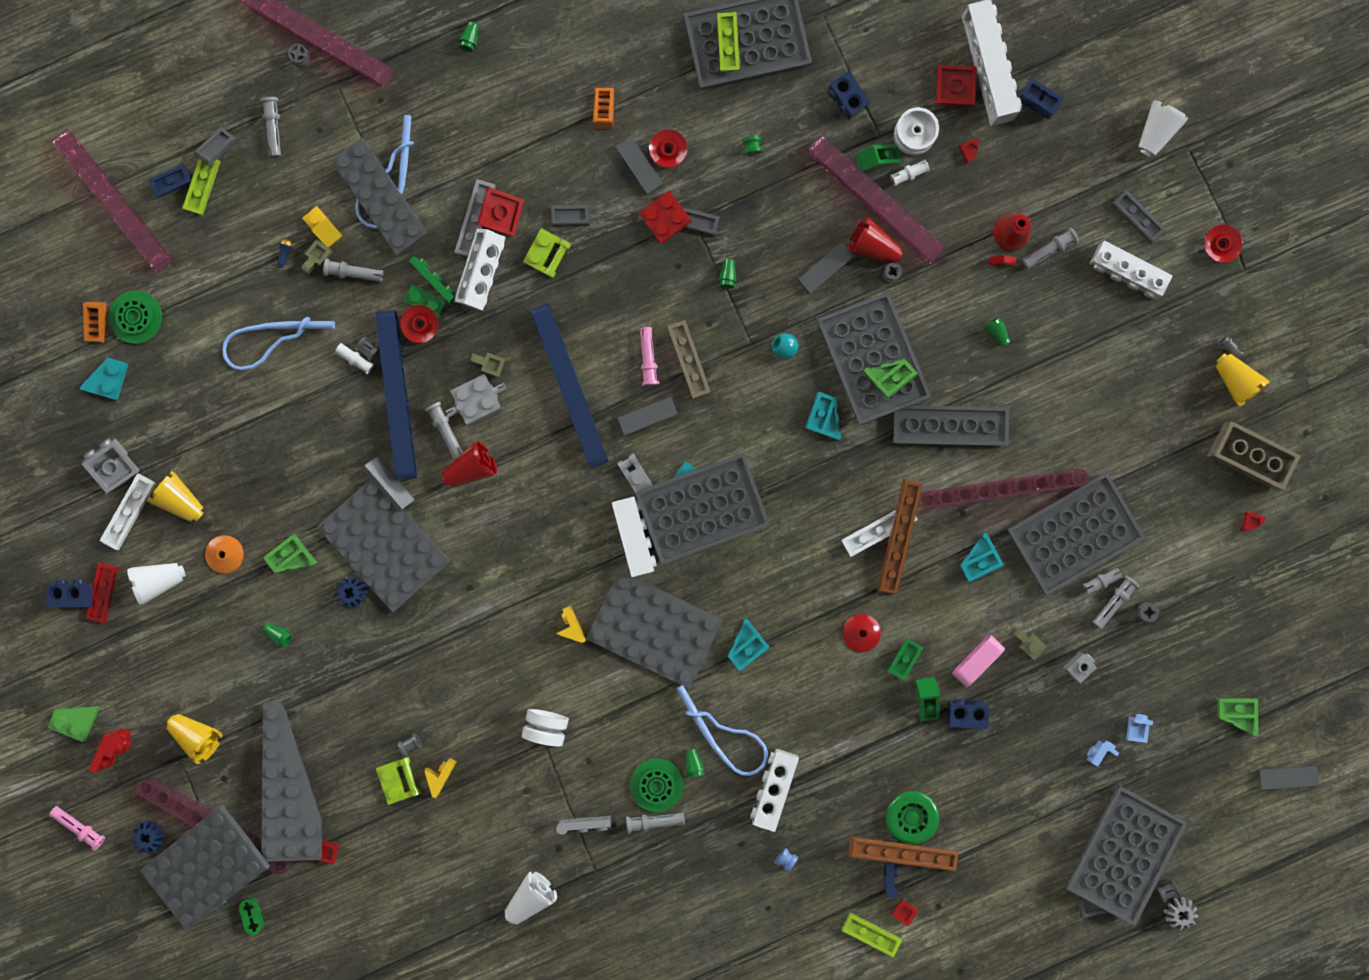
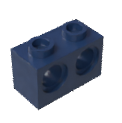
(853, 93)
(1040, 99)
(69, 594)
(967, 719)

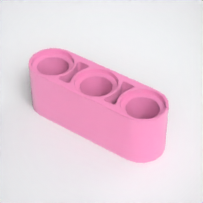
(978, 661)

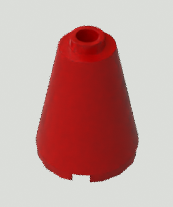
(1012, 231)
(874, 243)
(470, 466)

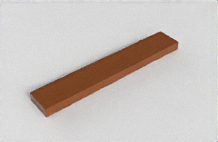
(900, 536)
(903, 853)

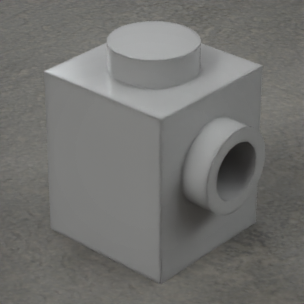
(1080, 667)

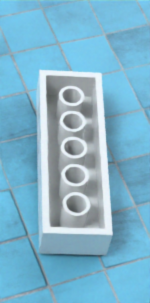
(991, 62)

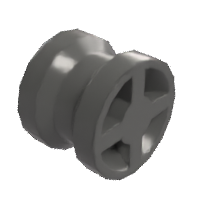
(295, 52)
(1143, 610)

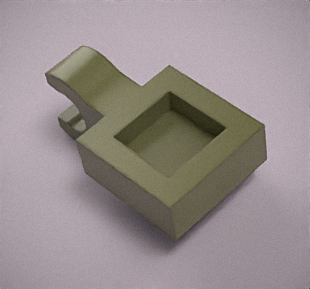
(317, 254)
(491, 363)
(1030, 644)

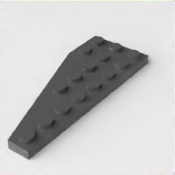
(288, 806)

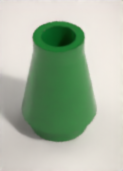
(468, 39)
(728, 275)
(998, 331)
(278, 635)
(693, 764)

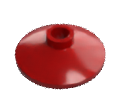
(665, 139)
(1229, 237)
(410, 324)
(854, 626)

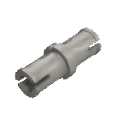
(1102, 581)

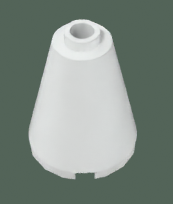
(1160, 127)
(154, 580)
(530, 898)

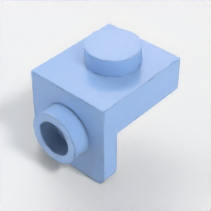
(1138, 728)
(1098, 751)

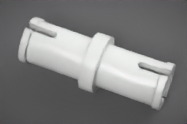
(909, 172)
(354, 358)

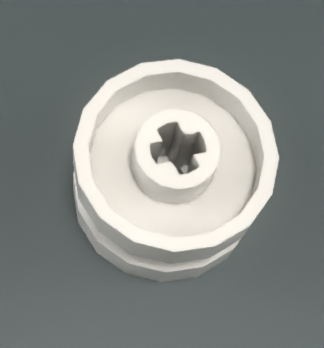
(920, 121)
(545, 727)

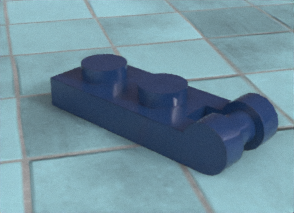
(890, 872)

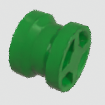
(752, 145)

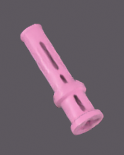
(649, 366)
(83, 835)

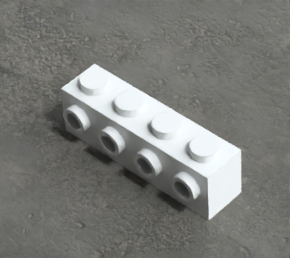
(1131, 270)
(633, 536)

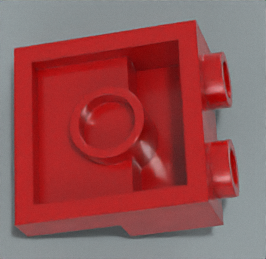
(111, 746)

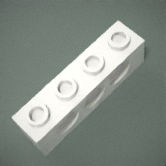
(472, 274)
(770, 819)

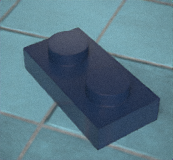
(170, 180)

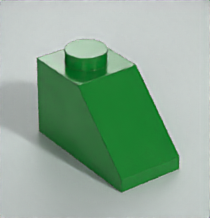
(878, 157)
(928, 699)

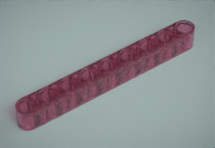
(323, 40)
(875, 199)
(112, 200)
(1011, 488)
(188, 814)

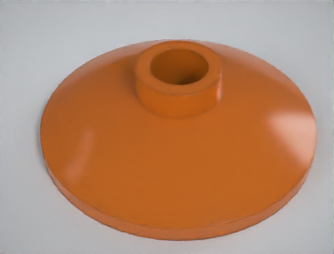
(233, 554)

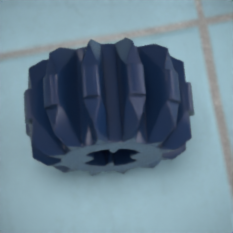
(344, 594)
(140, 836)

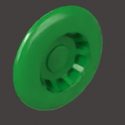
(134, 317)
(656, 785)
(912, 817)

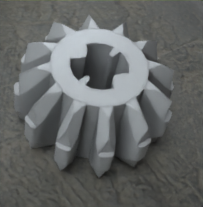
(1188, 913)

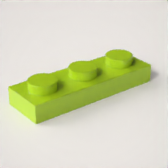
(728, 42)
(201, 187)
(871, 934)

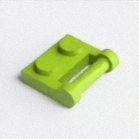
(541, 250)
(392, 782)

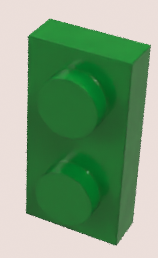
(419, 296)
(905, 659)

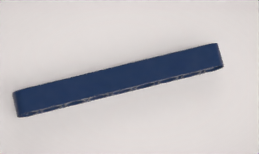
(569, 385)
(396, 395)

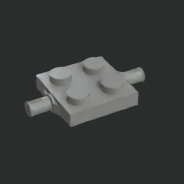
(476, 399)

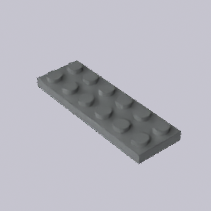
(379, 196)
(951, 425)

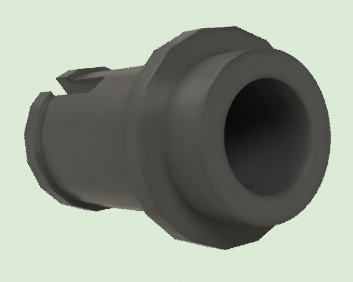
(1230, 347)

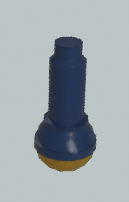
(285, 247)

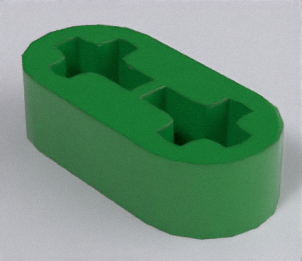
(247, 917)

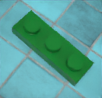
(433, 278)

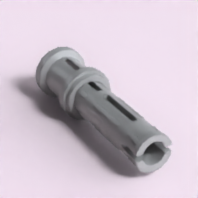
(271, 117)
(1058, 244)
(343, 269)
(441, 422)
(1119, 592)
(645, 823)

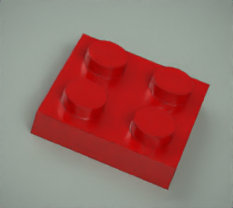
(956, 85)
(500, 212)
(665, 217)

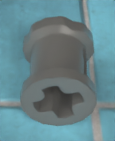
(892, 266)
(367, 348)
(409, 744)
(1164, 895)

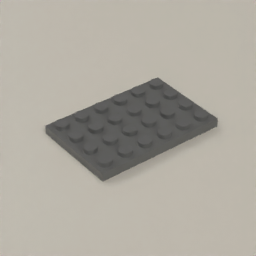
(768, 40)
(867, 338)
(702, 508)
(1076, 534)
(383, 545)
(654, 629)
(1126, 855)
(204, 867)

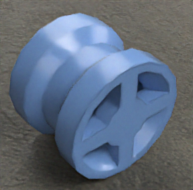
(786, 860)

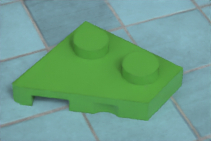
(891, 377)
(289, 555)
(1240, 713)
(74, 721)

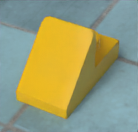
(322, 227)
(574, 631)
(435, 780)

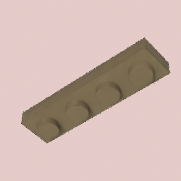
(689, 359)

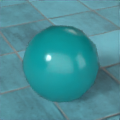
(785, 346)

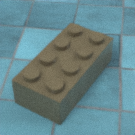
(1254, 456)

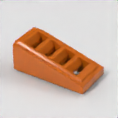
(603, 120)
(101, 314)

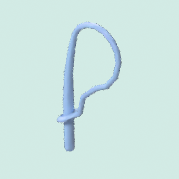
(404, 149)
(300, 325)
(696, 714)

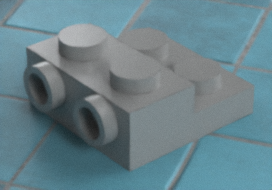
(109, 465)

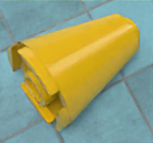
(1240, 379)
(176, 498)
(194, 737)

